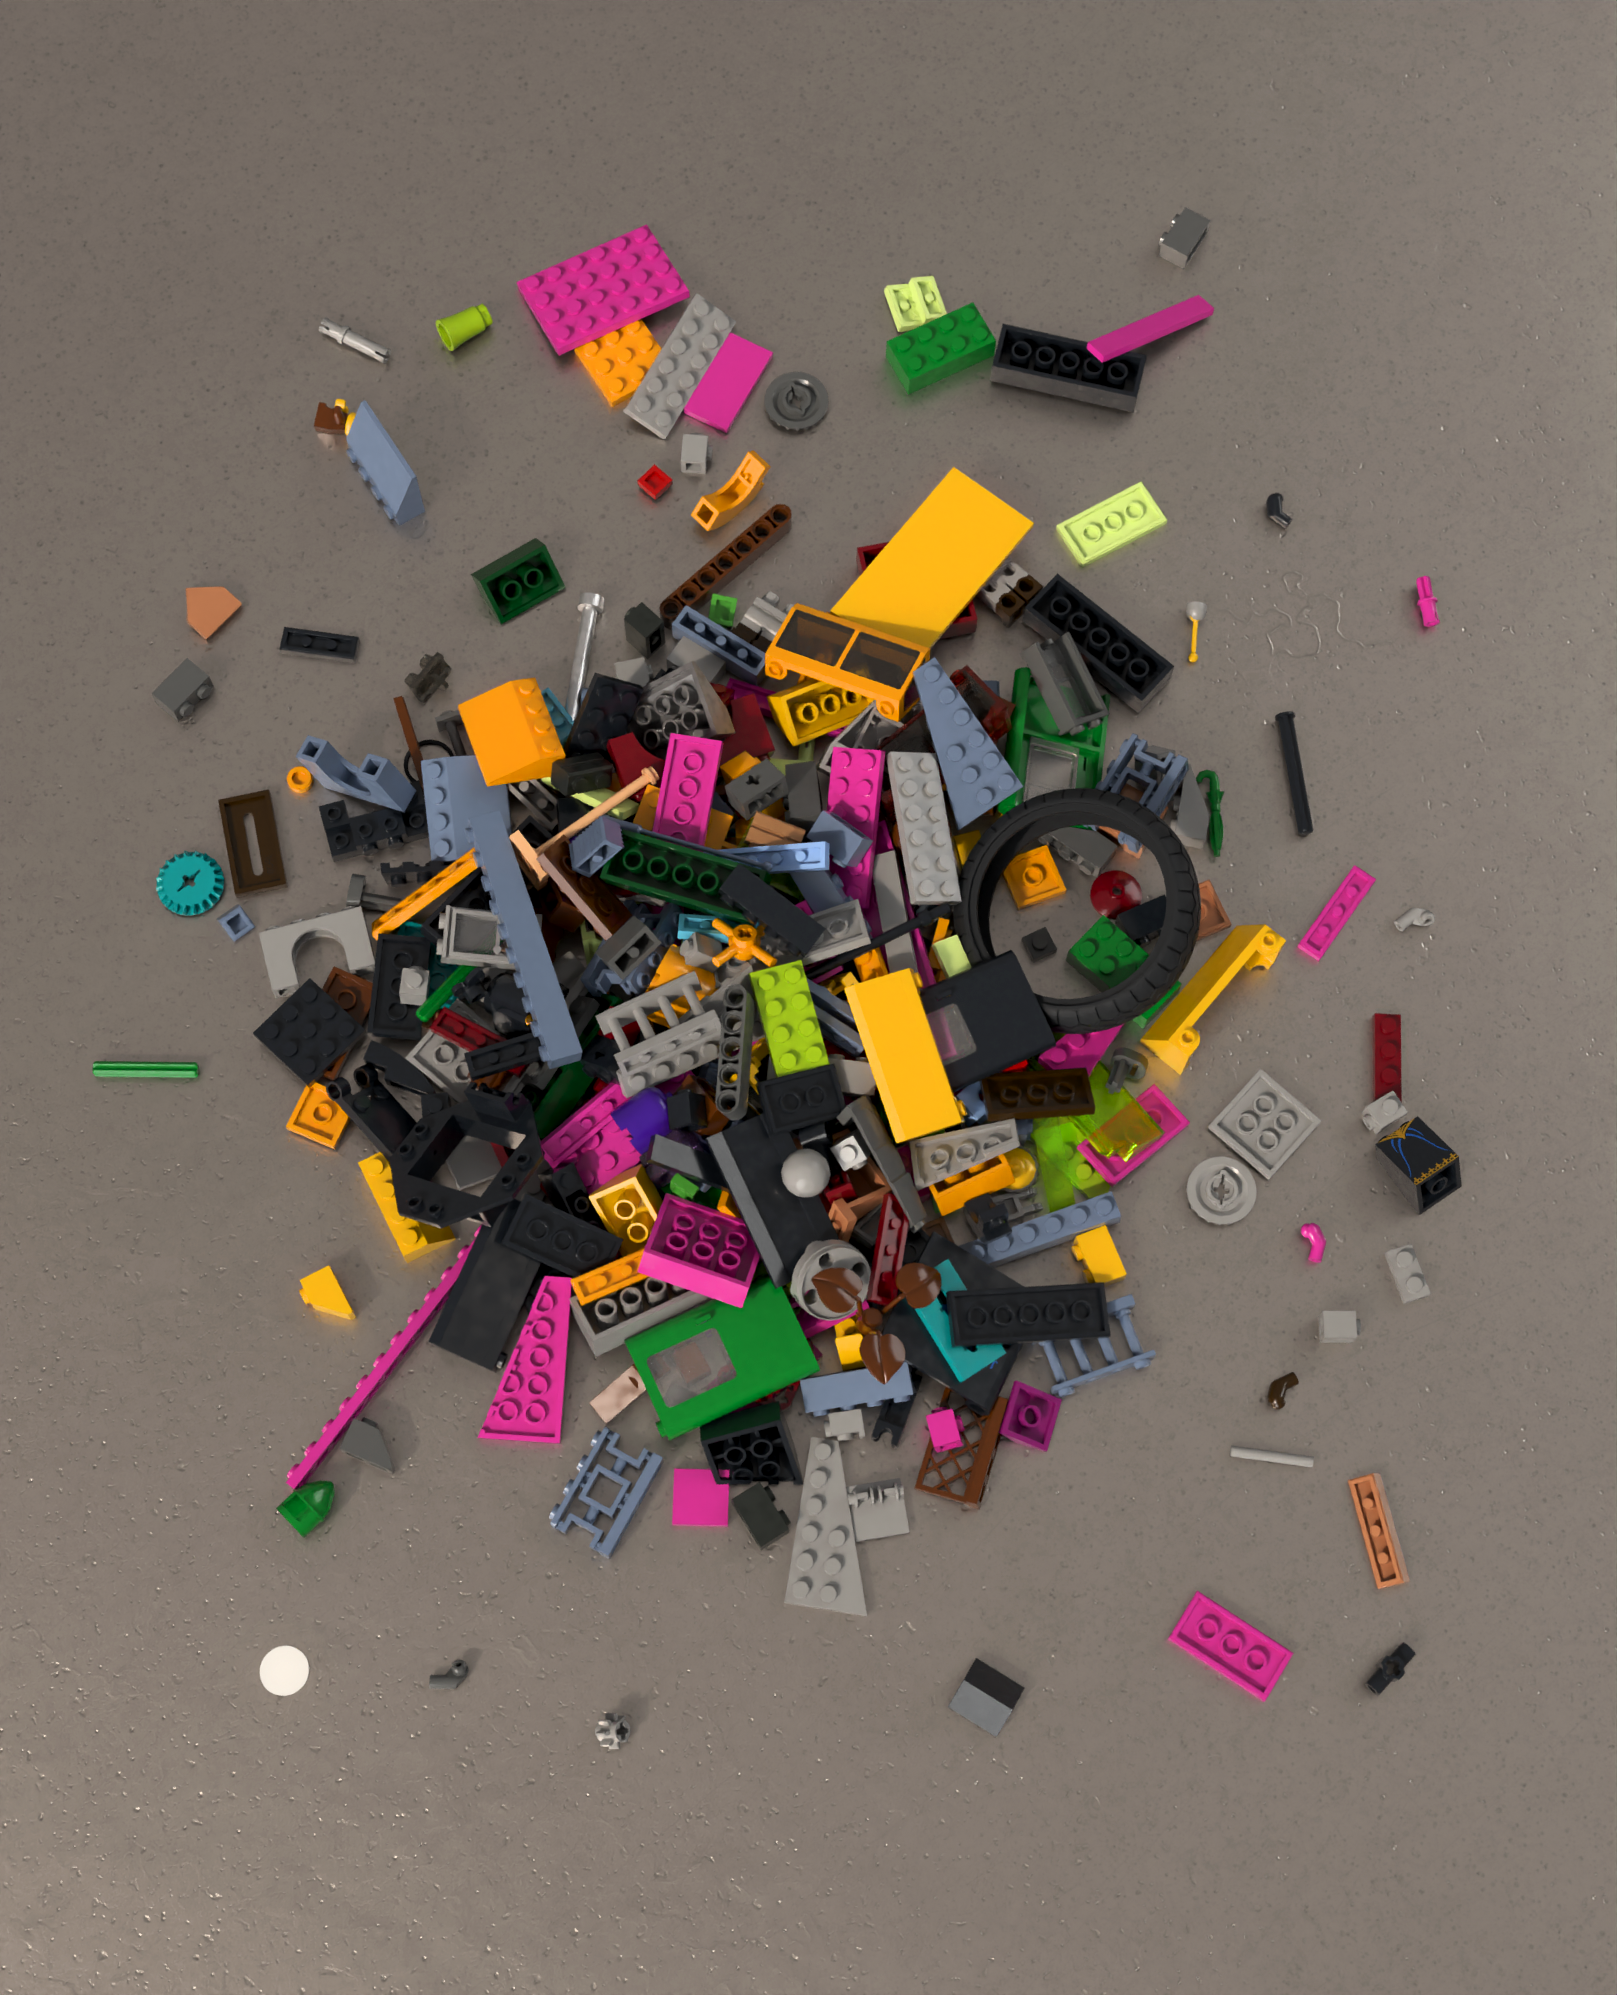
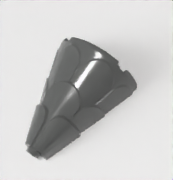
(865, 1117)

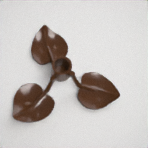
(885, 1353)

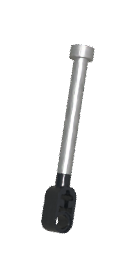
(590, 606)

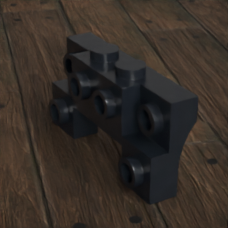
(373, 830)

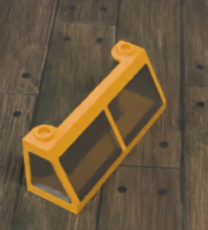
(848, 658)

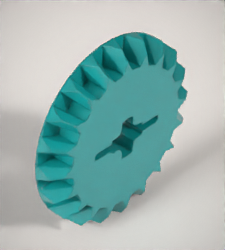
(188, 899)

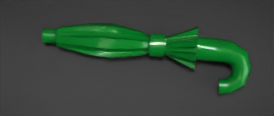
(1215, 826)

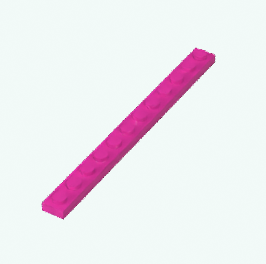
(384, 1366)

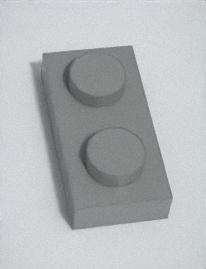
(1407, 1274)

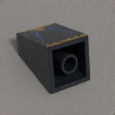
(1419, 1164)

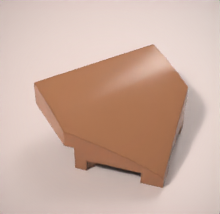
(209, 608)

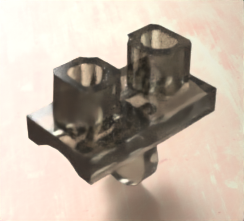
(431, 677)

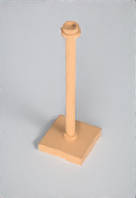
(527, 855)

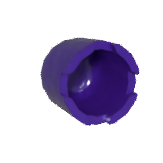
(644, 1116)

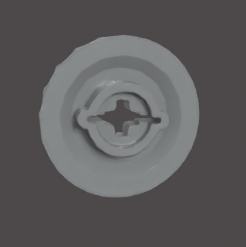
(1236, 1181)

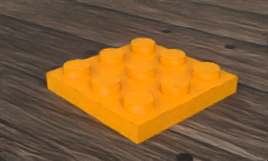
(620, 360)

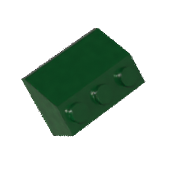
(518, 580)

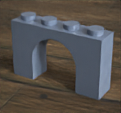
(374, 781)

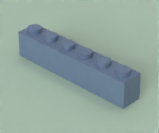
(1048, 1230)

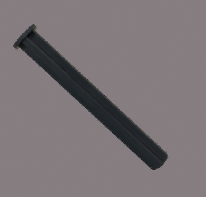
(1295, 772)

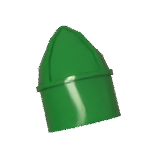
(308, 1506)

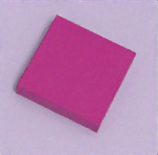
(699, 1498)

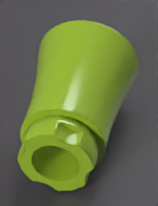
(463, 325)

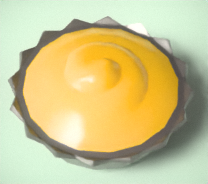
(1023, 1167)

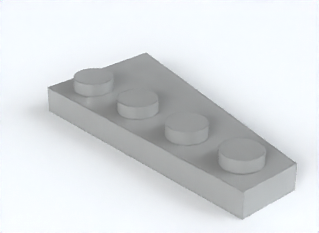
(953, 1152)

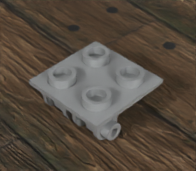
(877, 1509)

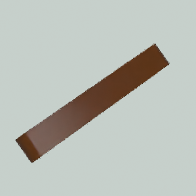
(729, 555)

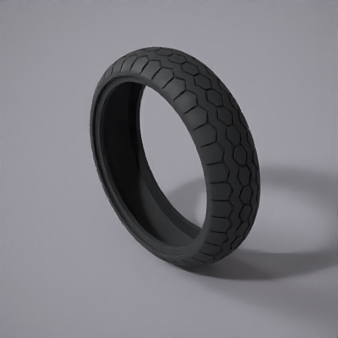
(1073, 808)

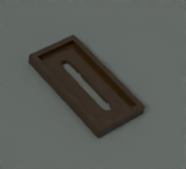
(232, 814)

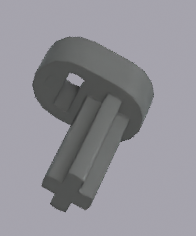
(358, 897)
(1122, 1066)

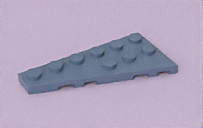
(966, 755)

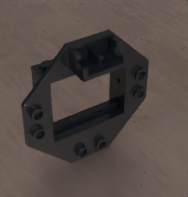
(486, 1116)

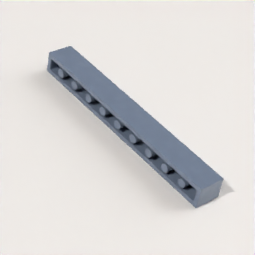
(524, 940)

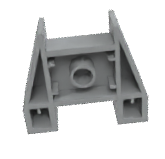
(864, 732)

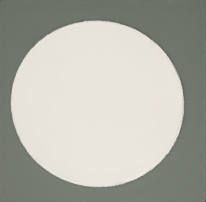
(284, 1670)

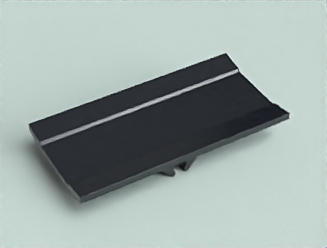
(774, 1217)

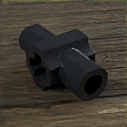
(1399, 1659)

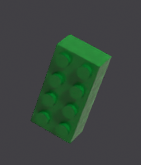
(940, 348)
(1110, 957)

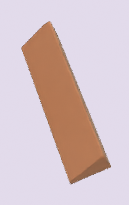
(1379, 1530)

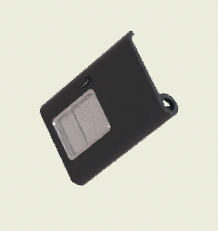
(986, 1020)

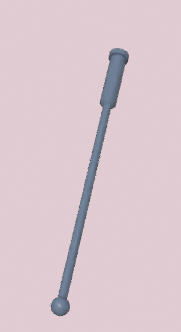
(767, 866)

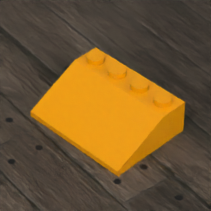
(512, 733)

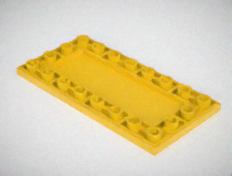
(935, 562)

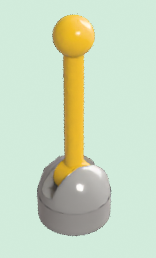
(1195, 612)

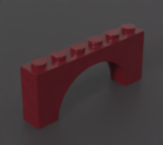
(749, 736)

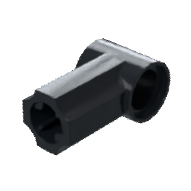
(819, 1138)

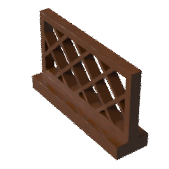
(983, 1460)

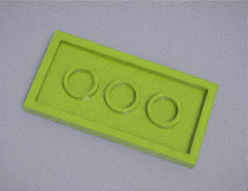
(788, 1018)

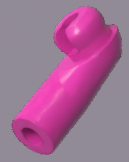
(1317, 1239)

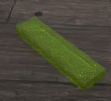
(1053, 1163)

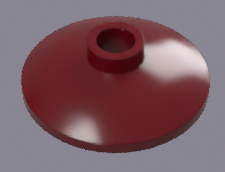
(1108, 903)

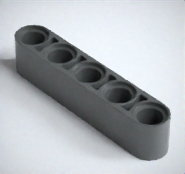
(741, 1062)

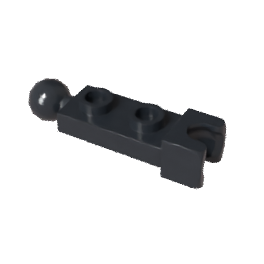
(895, 1415)

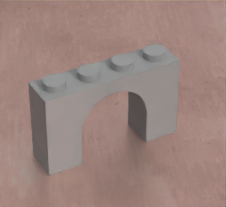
(283, 943)

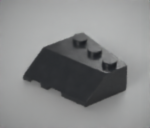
(751, 1446)

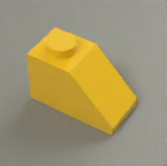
(326, 1293)

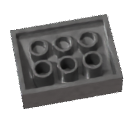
(682, 705)

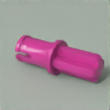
(1427, 602)

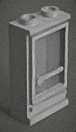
(472, 938)

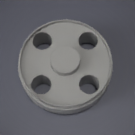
(836, 1254)

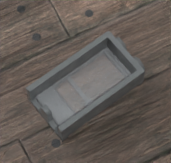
(1065, 684)

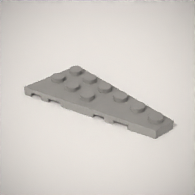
(698, 1054)
(824, 1552)

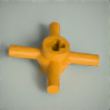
(743, 944)

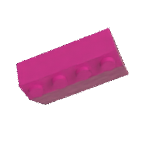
(700, 1251)

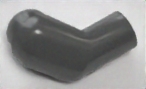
(452, 1678)

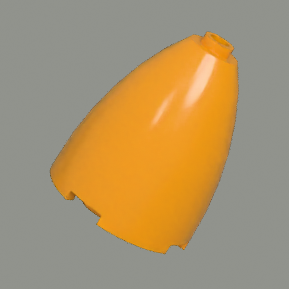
(671, 968)

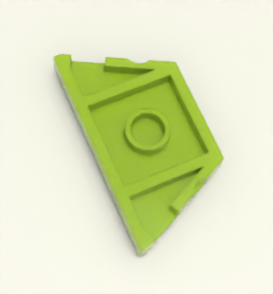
(1081, 1172)

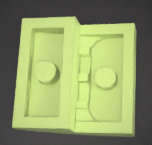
(914, 303)

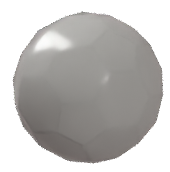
(805, 1173)

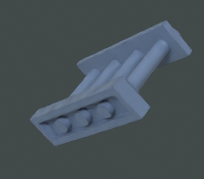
(1121, 1310)

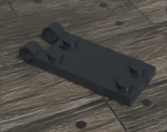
(373, 1109)

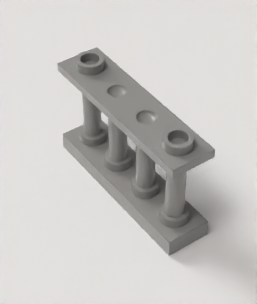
(667, 1043)

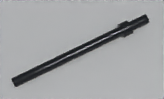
(923, 919)

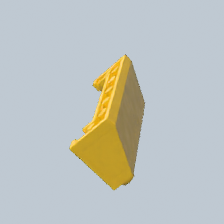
(1172, 1034)
(904, 1055)

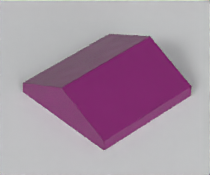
(1030, 1416)

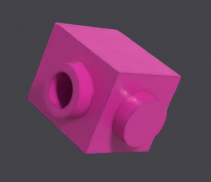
(945, 1429)

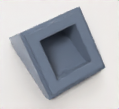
(236, 922)

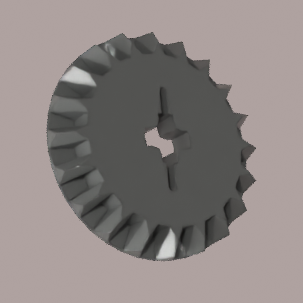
(807, 390)

